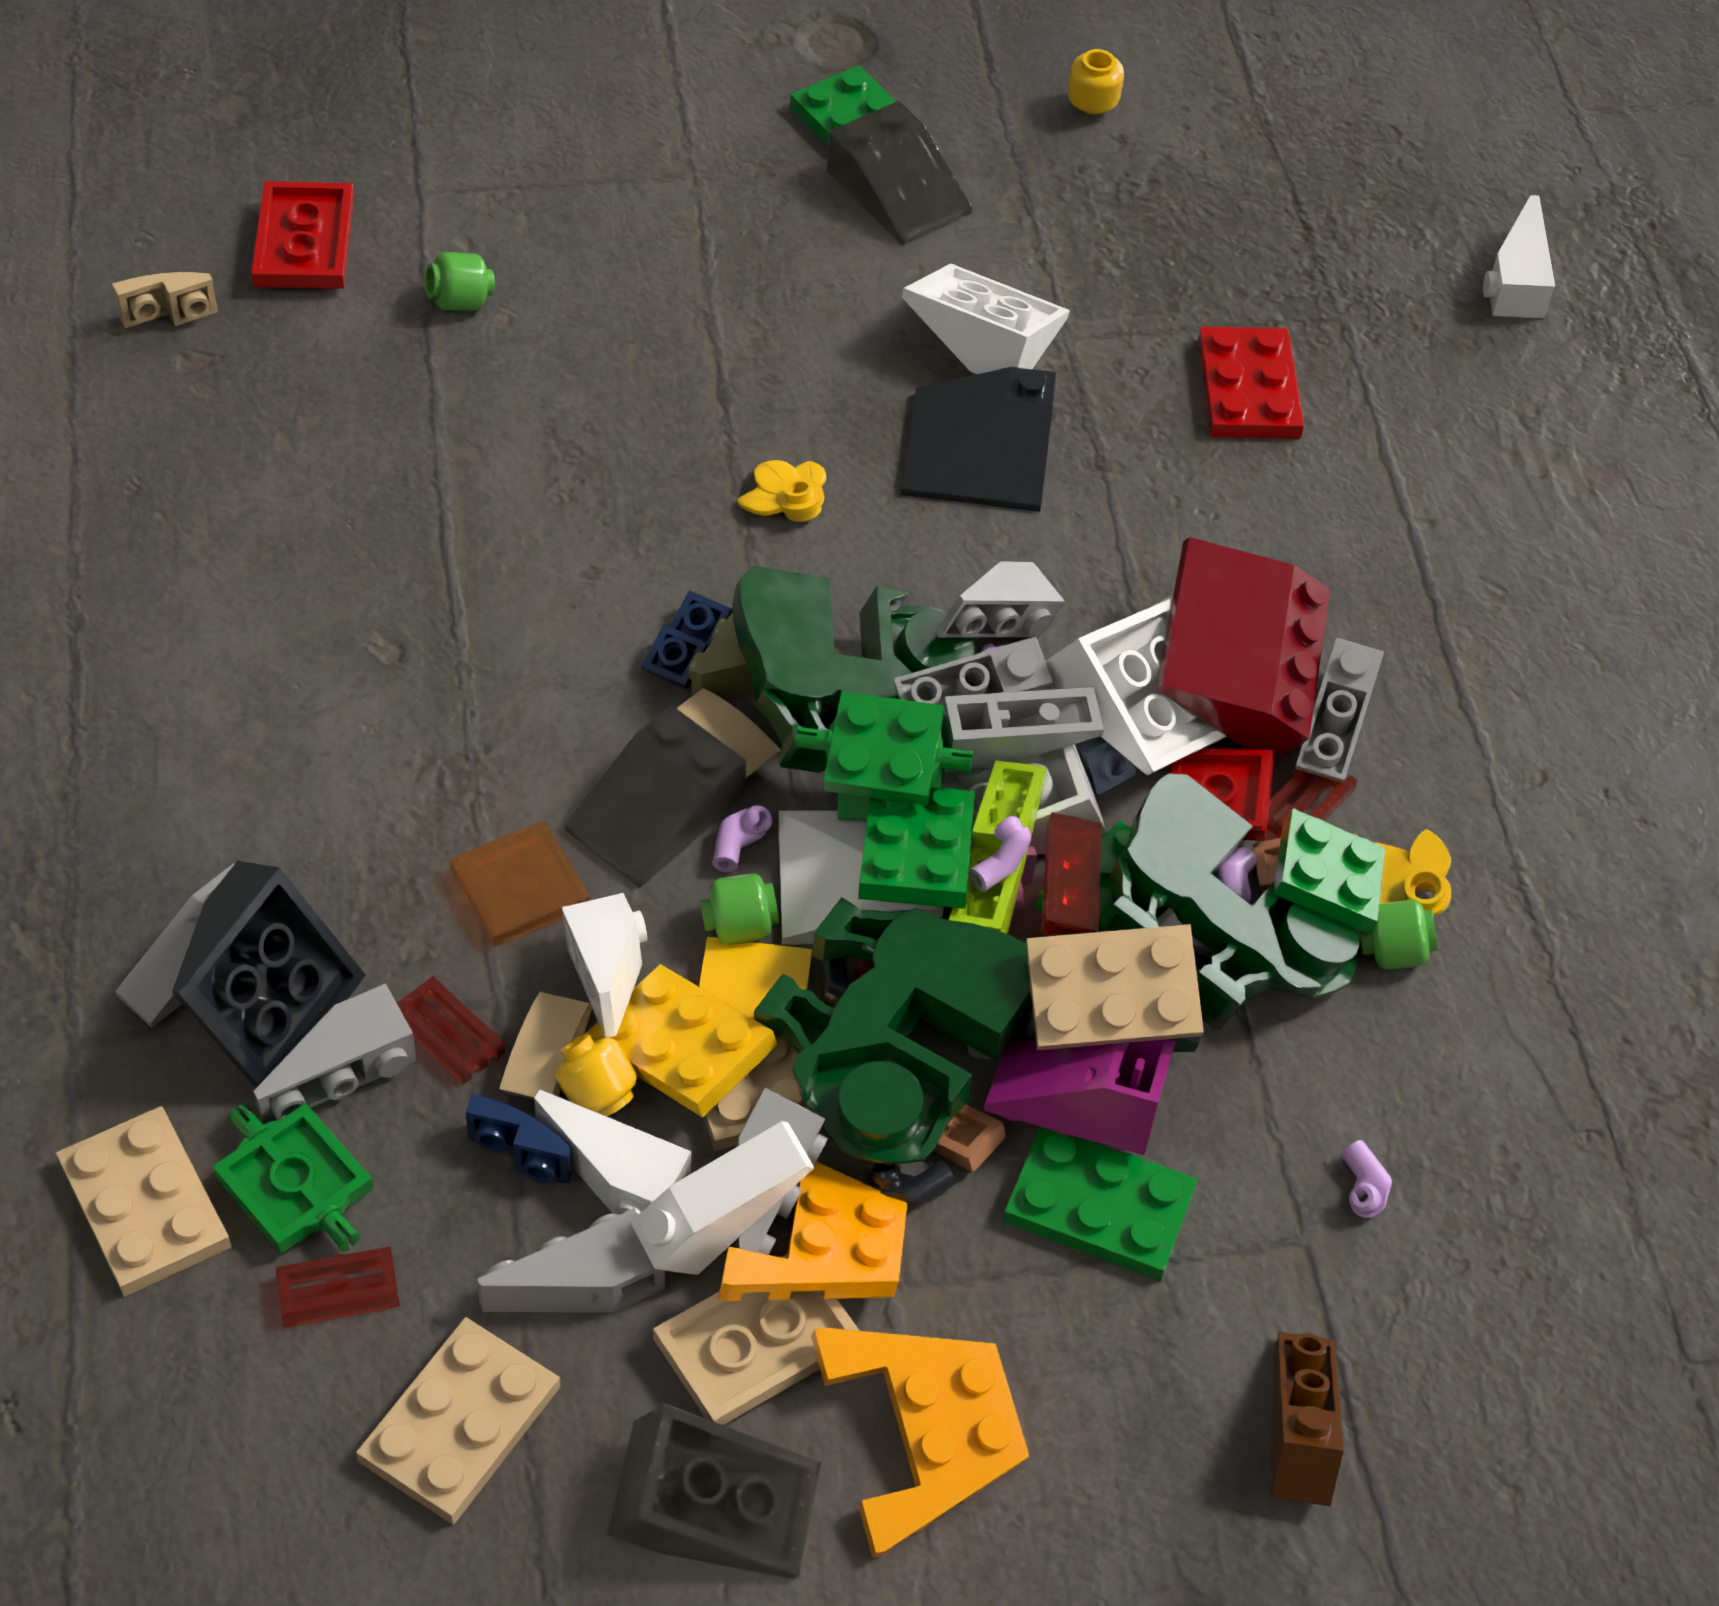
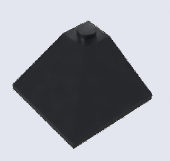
(982, 439)
(262, 968)

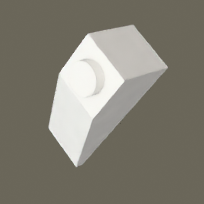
(1523, 269)
(606, 952)
(614, 1159)
(720, 1201)

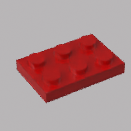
(303, 235)
(1250, 382)

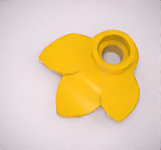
(786, 490)
(1417, 871)

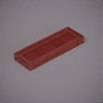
(1071, 876)

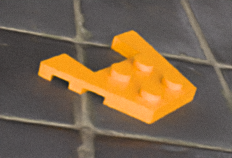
(840, 1243)
(950, 1415)

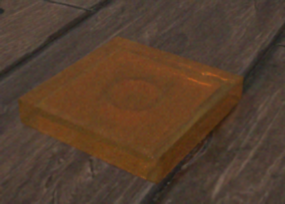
(518, 882)

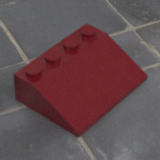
(1244, 645)

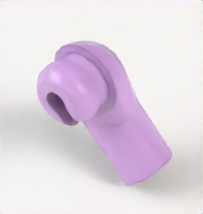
(737, 833)
(1006, 859)
(1235, 870)
(1372, 1181)

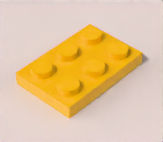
(688, 1040)

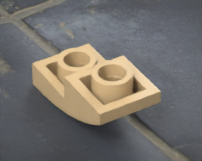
(176, 294)
(731, 728)
(536, 1053)

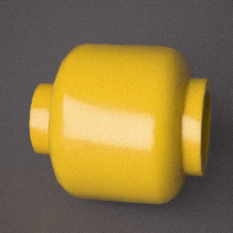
(1095, 82)
(596, 1074)

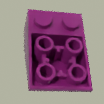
(1084, 1091)

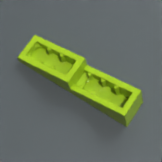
(1011, 791)

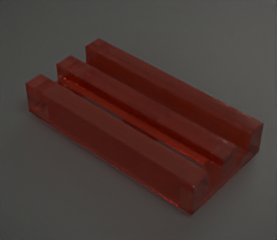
(1295, 786)
(435, 1045)
(340, 1295)

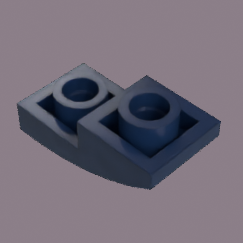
(685, 637)
(536, 1148)

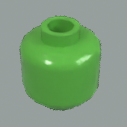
(458, 281)
(740, 909)
(1401, 935)

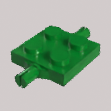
(884, 748)
(293, 1177)

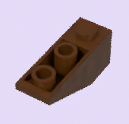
(1305, 1420)

